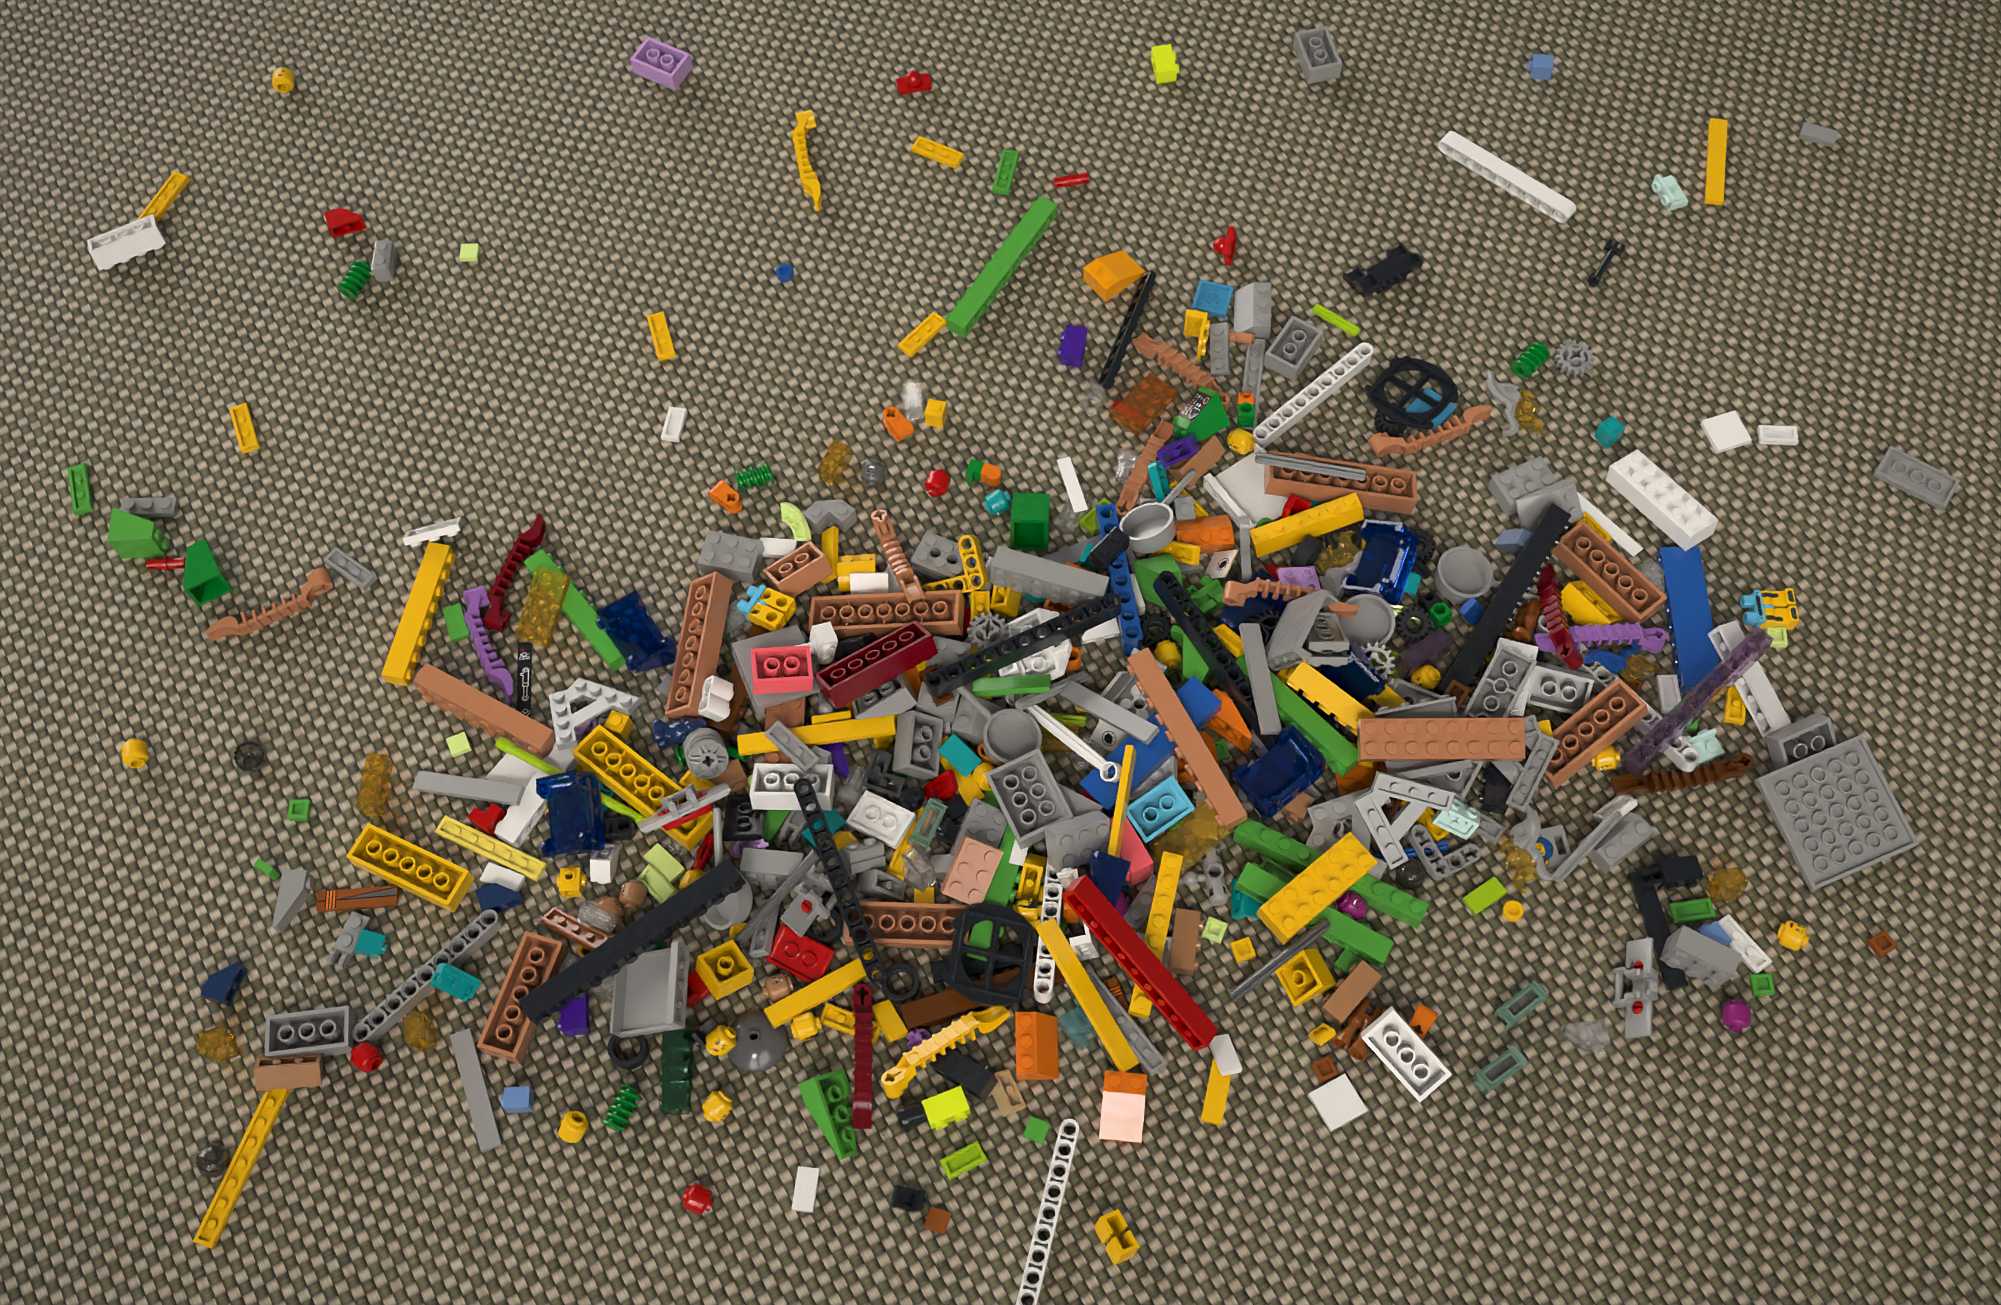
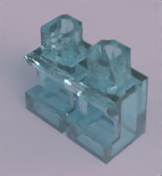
(1077, 1027)

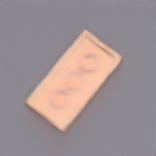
(1143, 404)

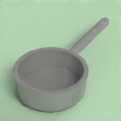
(1153, 524)
(1466, 574)
(1372, 622)
(1007, 732)
(736, 905)

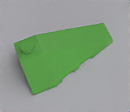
(829, 1106)

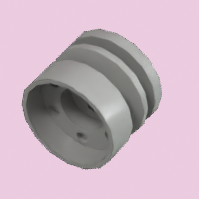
(705, 743)

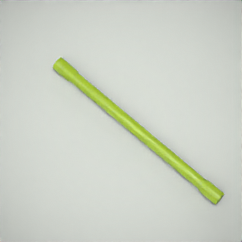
(512, 749)

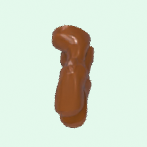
(1525, 622)
(1357, 1020)

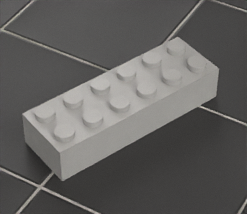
(1046, 578)

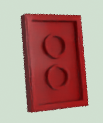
(800, 956)

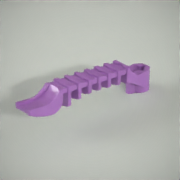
(1649, 639)
(493, 668)

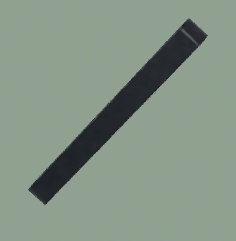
(1017, 650)
(1210, 655)
(842, 889)

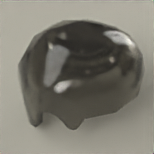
(249, 756)
(1411, 874)
(212, 1160)

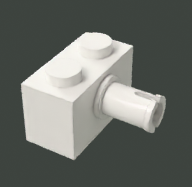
(822, 643)

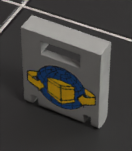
(1548, 848)

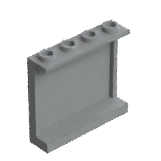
(1293, 628)
(780, 638)
(1441, 708)
(651, 993)

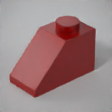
(343, 222)

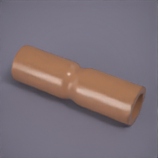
(1241, 337)

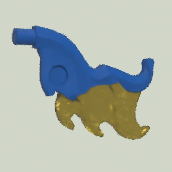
(1625, 662)

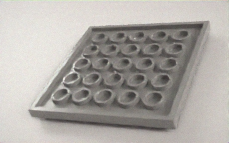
(1836, 812)

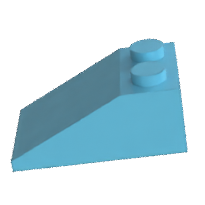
(1158, 809)

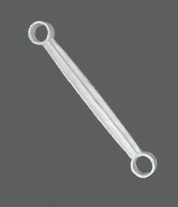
(1070, 740)

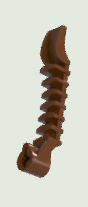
(1719, 771)

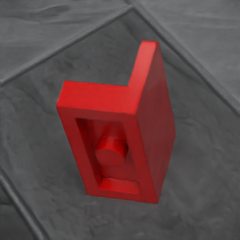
(1295, 505)

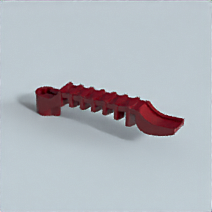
(497, 617)
(1555, 619)
(862, 1096)

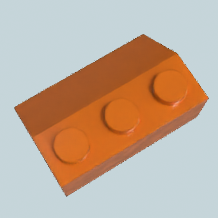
(1209, 532)
(1036, 1046)

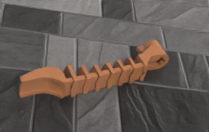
(1178, 362)
(1383, 444)
(1138, 477)
(896, 558)
(318, 583)
(1236, 594)

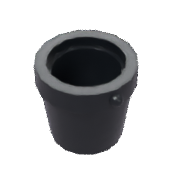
(911, 1115)

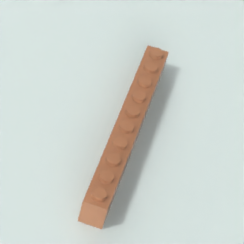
(1186, 739)

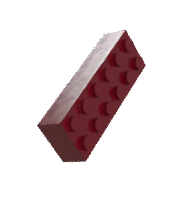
(876, 664)

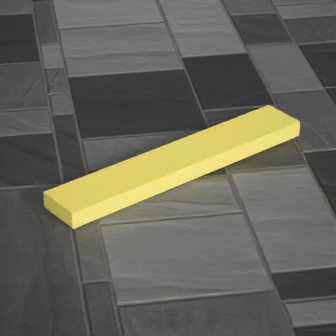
(491, 848)

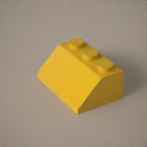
(1587, 606)

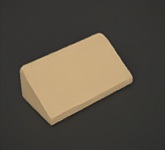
(1007, 1094)

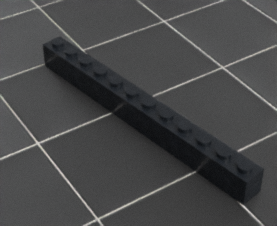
(1506, 598)
(632, 942)

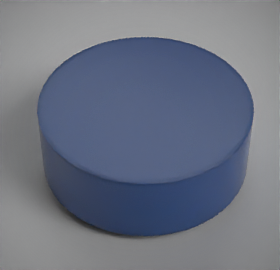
(784, 272)

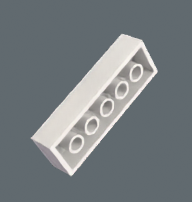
(1661, 500)

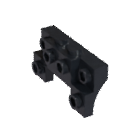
(1386, 273)

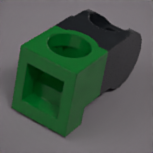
(1436, 608)

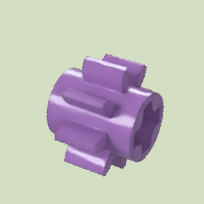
(916, 1037)

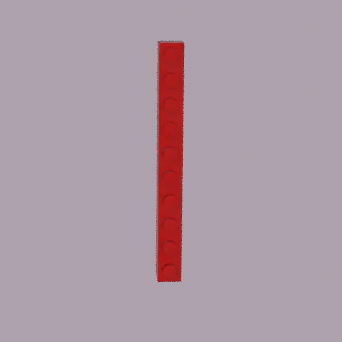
(1140, 963)

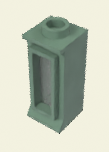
(927, 823)
(1522, 1004)
(1499, 1070)

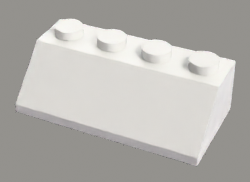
(126, 242)

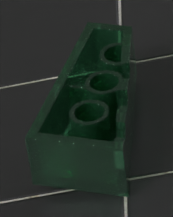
(676, 1071)

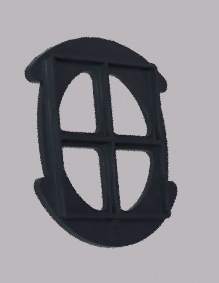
(1394, 411)
(985, 994)

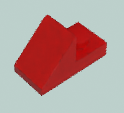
(942, 787)

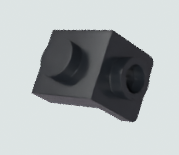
(947, 832)
(700, 1034)
(908, 1199)

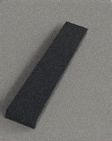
(1656, 928)

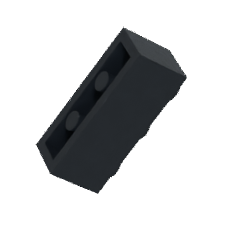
(965, 1073)

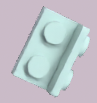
(1669, 192)
(1706, 745)
(1459, 820)

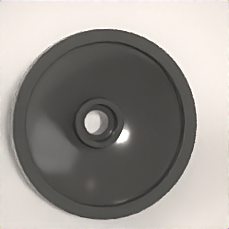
(760, 1053)

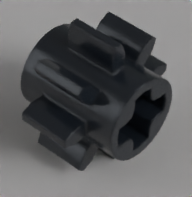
(911, 798)

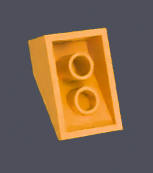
(1112, 274)

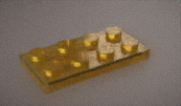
(542, 606)
(1191, 838)

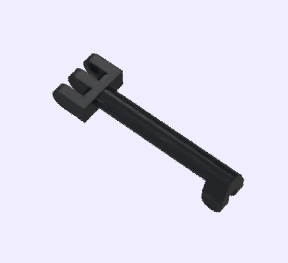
(1594, 279)

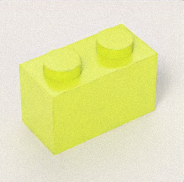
(1164, 64)
(946, 1108)

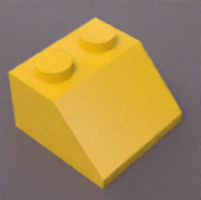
(1305, 976)

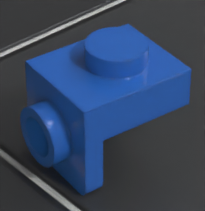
(1471, 611)

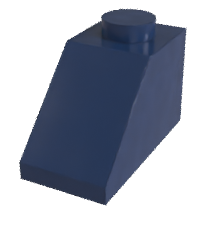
(498, 897)
(224, 984)

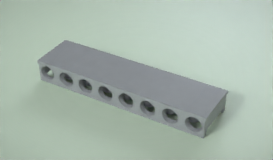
(1492, 699)

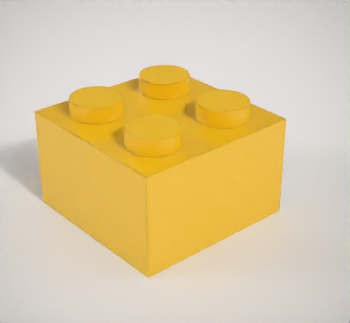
(724, 969)

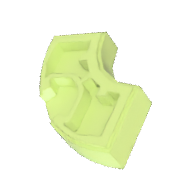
(796, 520)

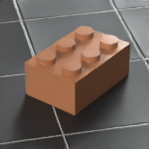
(798, 570)
(971, 871)

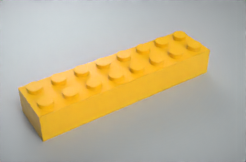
(636, 781)

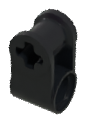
(614, 826)

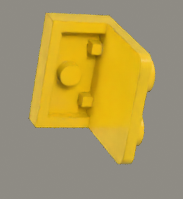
(1197, 326)

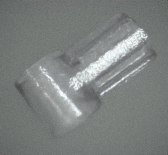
(1126, 462)
(852, 790)
(591, 915)

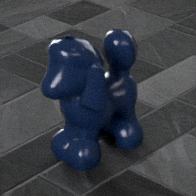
(676, 731)

